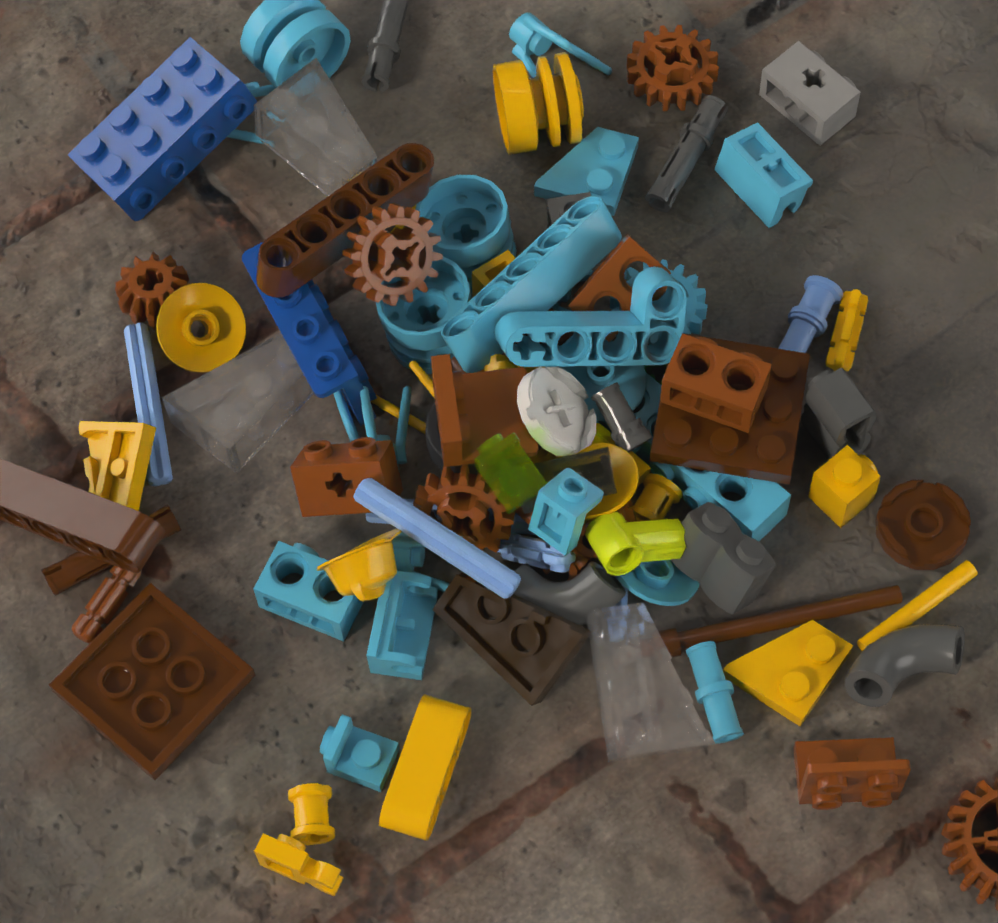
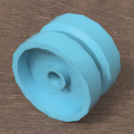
(292, 33)

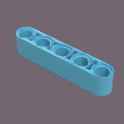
(533, 279)

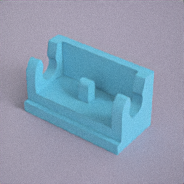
(762, 173)
(402, 626)

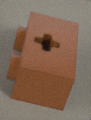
(330, 474)

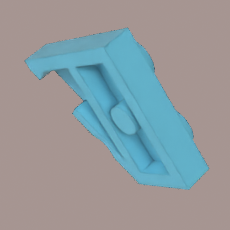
(594, 166)

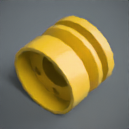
(538, 103)

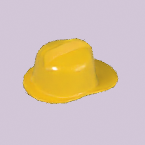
(364, 568)

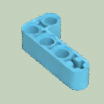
(592, 327)

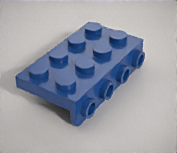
(164, 129)
(315, 340)

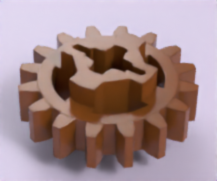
(674, 69)
(386, 255)
(463, 507)

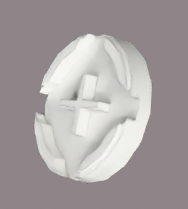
(555, 411)

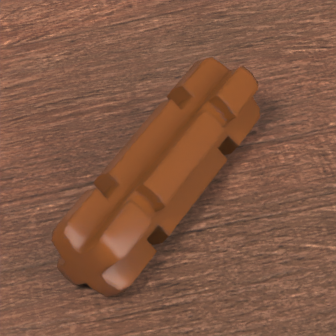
(104, 604)

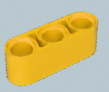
(425, 767)

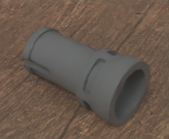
(626, 429)

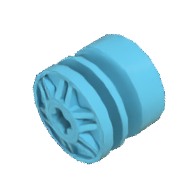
(470, 220)
(416, 326)

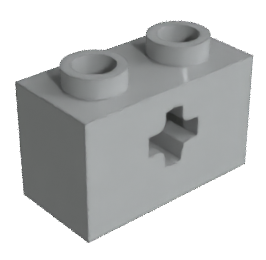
(809, 92)

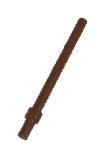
(780, 619)

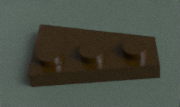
(512, 635)

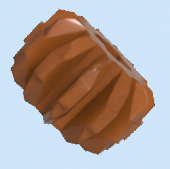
(148, 286)

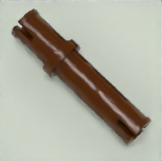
(81, 566)

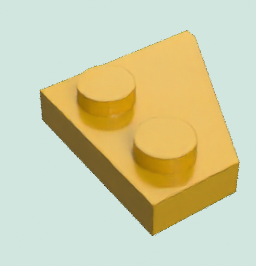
(118, 459)
(791, 669)

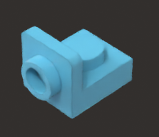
(563, 508)
(358, 754)

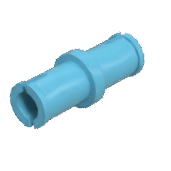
(714, 692)

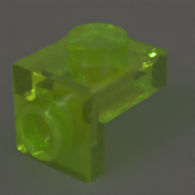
(508, 471)

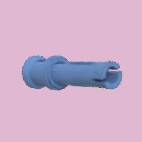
(810, 316)

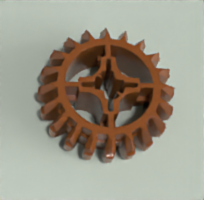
(971, 850)

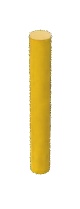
(922, 603)

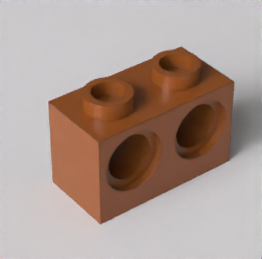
(610, 281)
(710, 392)

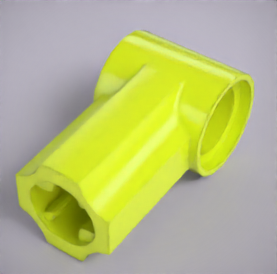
(626, 544)

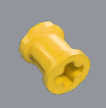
(656, 498)
(311, 813)

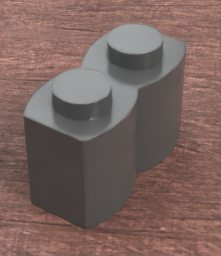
(837, 413)
(723, 558)

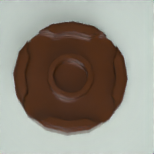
(923, 525)

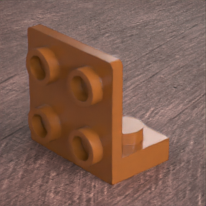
(475, 409)
(849, 772)

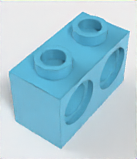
(304, 599)

